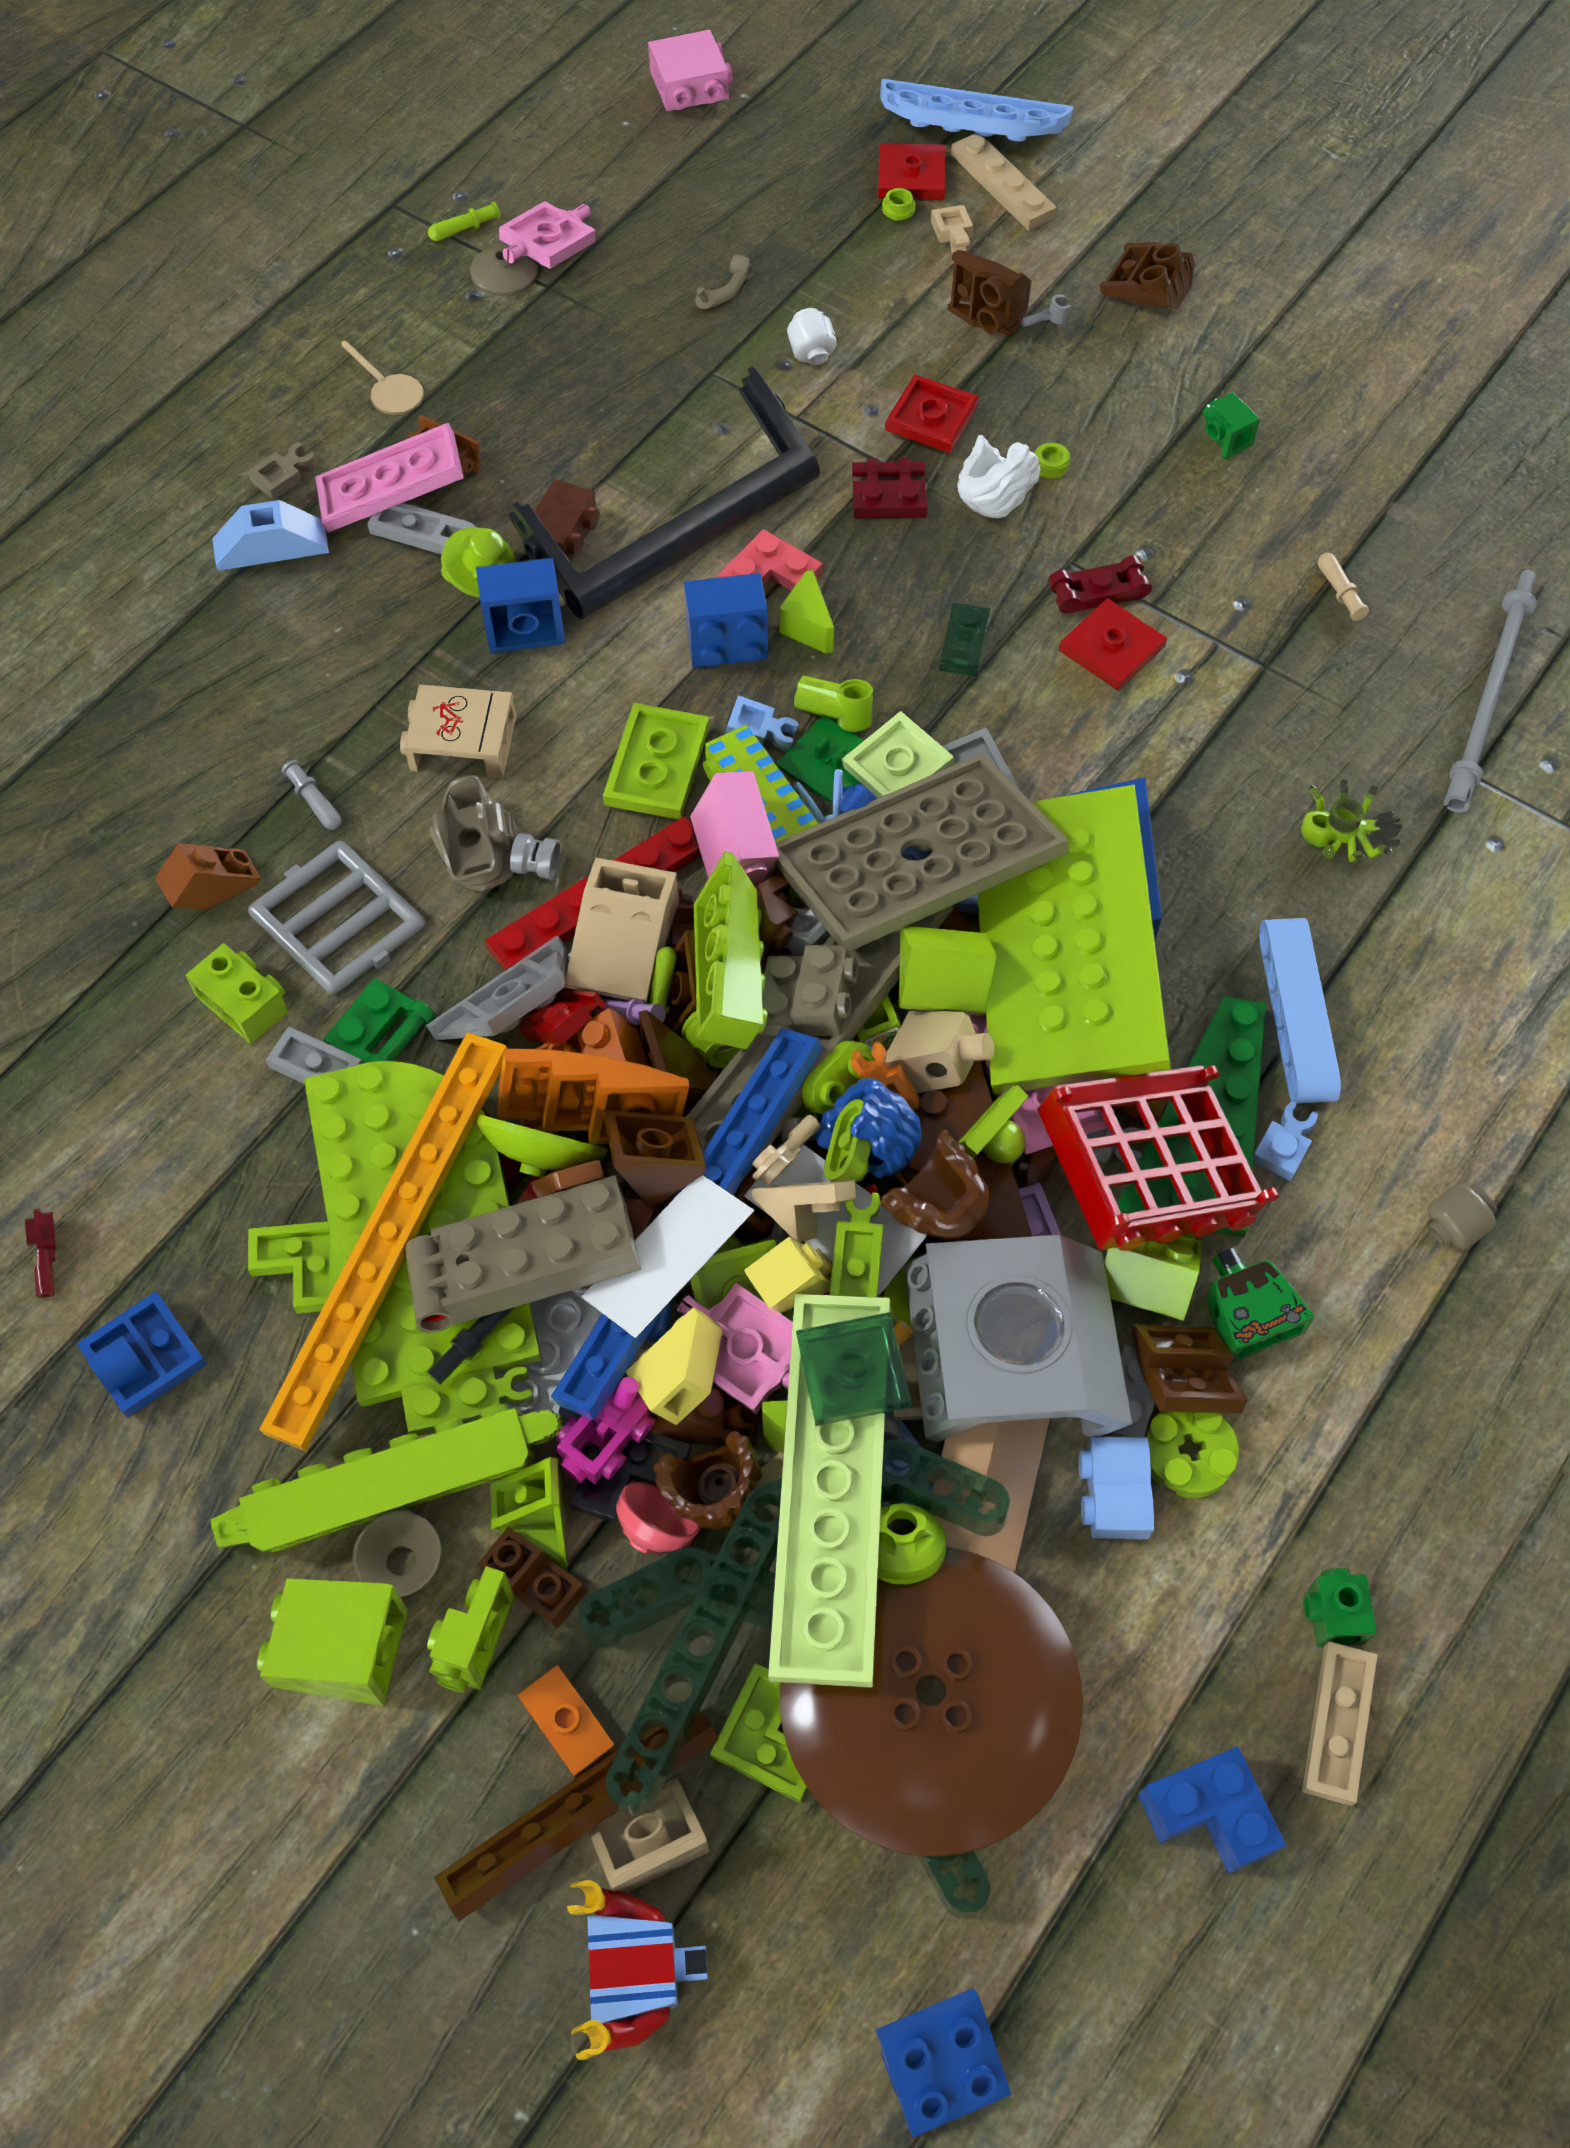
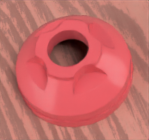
(651, 1520)

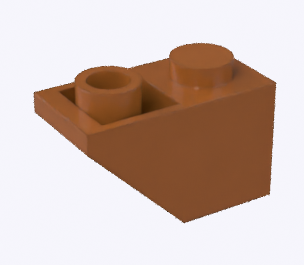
(205, 875)

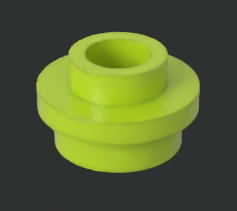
(898, 204)

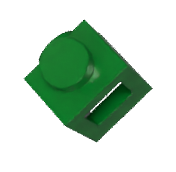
(1231, 424)

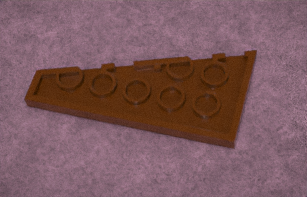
(957, 1111)

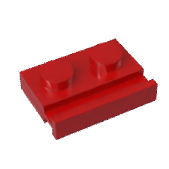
(561, 1017)

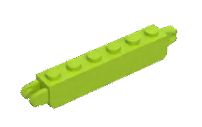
(386, 1481)

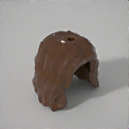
(944, 1196)
(693, 1487)

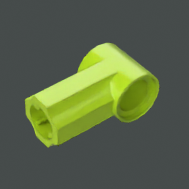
(846, 702)

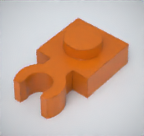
(892, 1077)

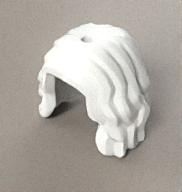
(997, 483)

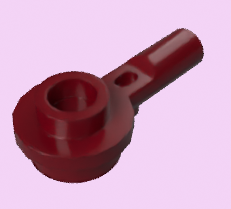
(42, 1234)

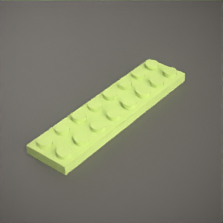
(827, 1526)

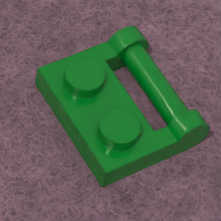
(373, 1017)

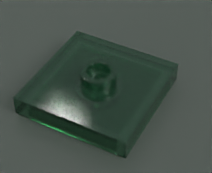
(853, 1369)

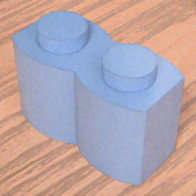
(1118, 1488)

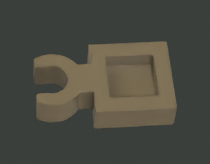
(279, 473)

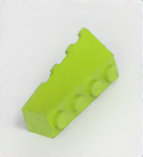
(728, 957)

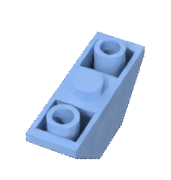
(268, 534)

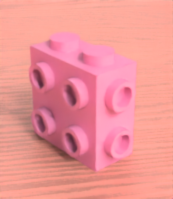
(689, 70)

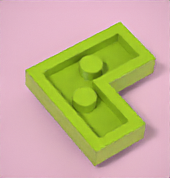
(296, 1250)
(753, 1739)

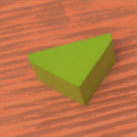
(806, 617)

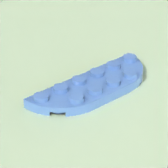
(973, 110)

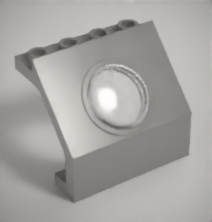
(1015, 1335)

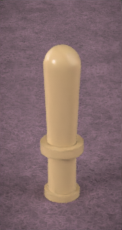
(1346, 592)

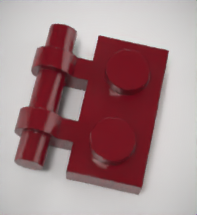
(889, 497)

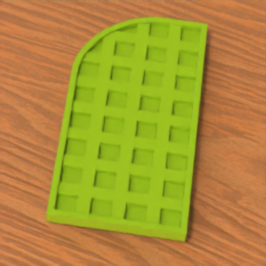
(360, 1132)

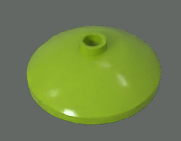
(537, 1149)

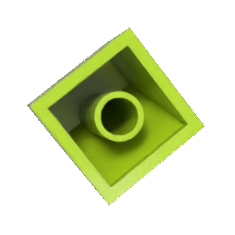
(334, 1639)

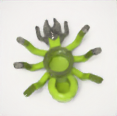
(1346, 823)

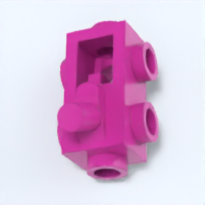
(620, 1420)

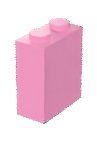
(735, 821)

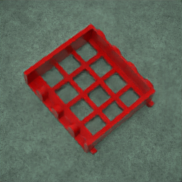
(1210, 1136)

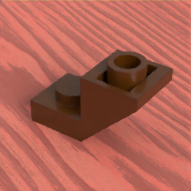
(777, 915)

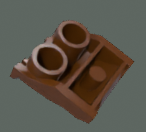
(1151, 275)
(988, 294)

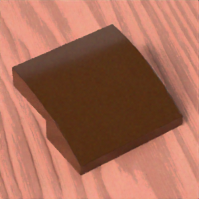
(1187, 1369)

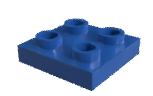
(141, 1354)
(943, 2062)

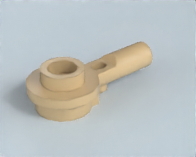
(774, 1162)

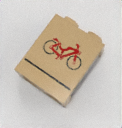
(460, 725)

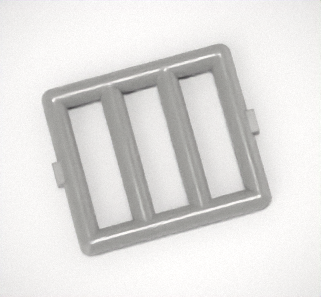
(310, 958)

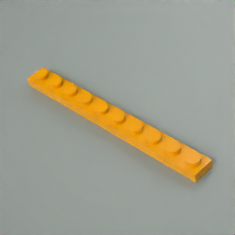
(382, 1244)

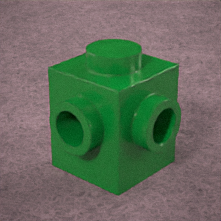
(1340, 1608)

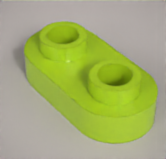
(833, 1074)
(847, 1154)

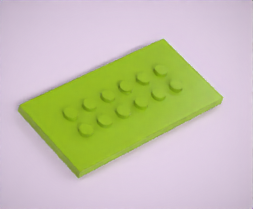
(1076, 954)

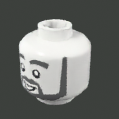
(811, 336)

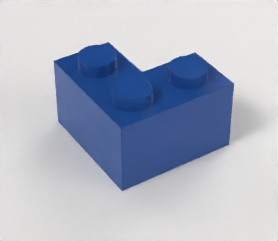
(1224, 1799)

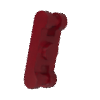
(1099, 584)

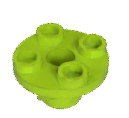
(472, 549)

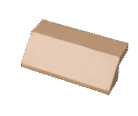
(1012, 1457)

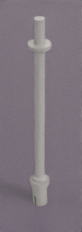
(1466, 773)

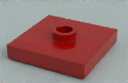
(913, 168)
(932, 413)
(1112, 644)

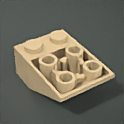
(621, 928)

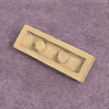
(1340, 1723)

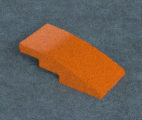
(577, 1088)

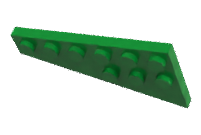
(1235, 1048)

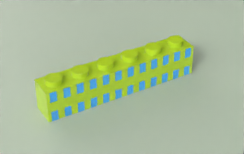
(743, 752)

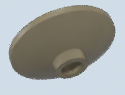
(498, 277)

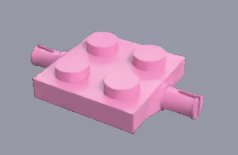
(547, 234)
(752, 1347)

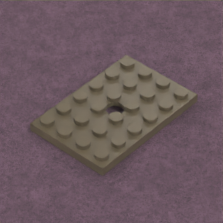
(967, 814)

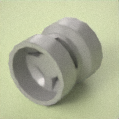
(535, 856)

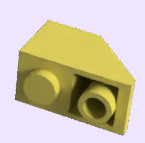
(789, 1271)
(679, 1367)

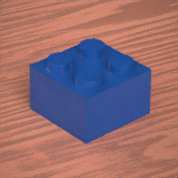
(520, 605)
(726, 620)

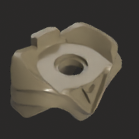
(468, 809)

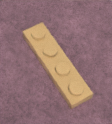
(1003, 181)

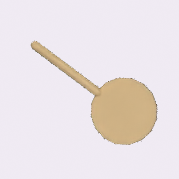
(391, 394)

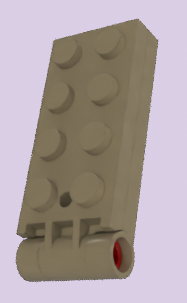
(520, 1254)

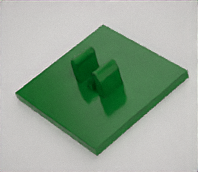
(818, 755)

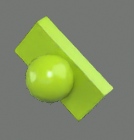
(994, 1133)

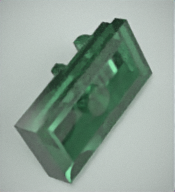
(964, 639)

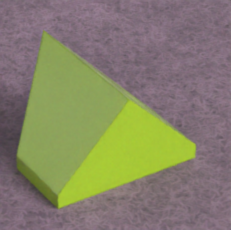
(533, 1507)

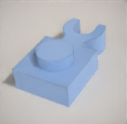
(761, 723)
(1285, 1144)

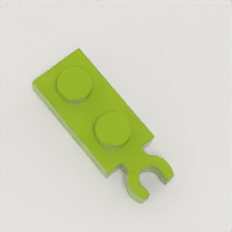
(857, 1252)
(461, 1397)

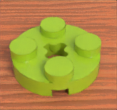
(1176, 1470)

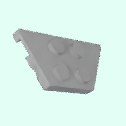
(507, 997)

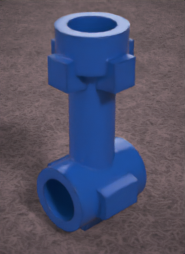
(855, 797)

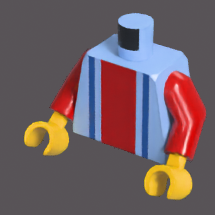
(630, 1968)

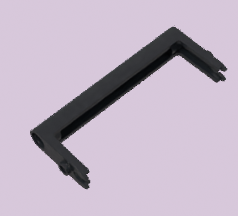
(690, 530)

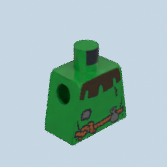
(1254, 1305)

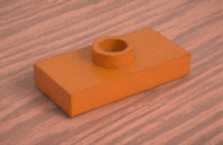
(566, 1721)

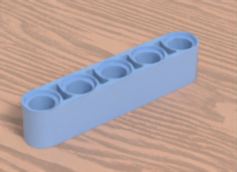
(1299, 1011)

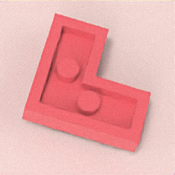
(774, 561)

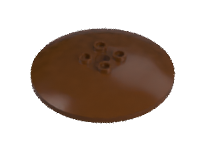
(955, 1770)

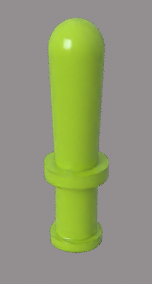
(460, 223)
(662, 976)

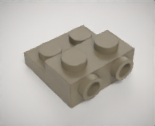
(809, 991)

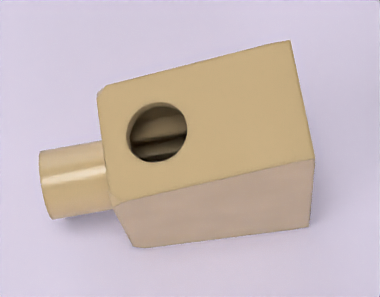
(938, 1049)

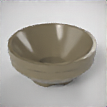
(393, 1533)

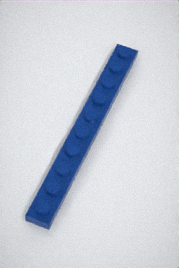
(727, 1160)

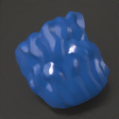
(883, 1121)

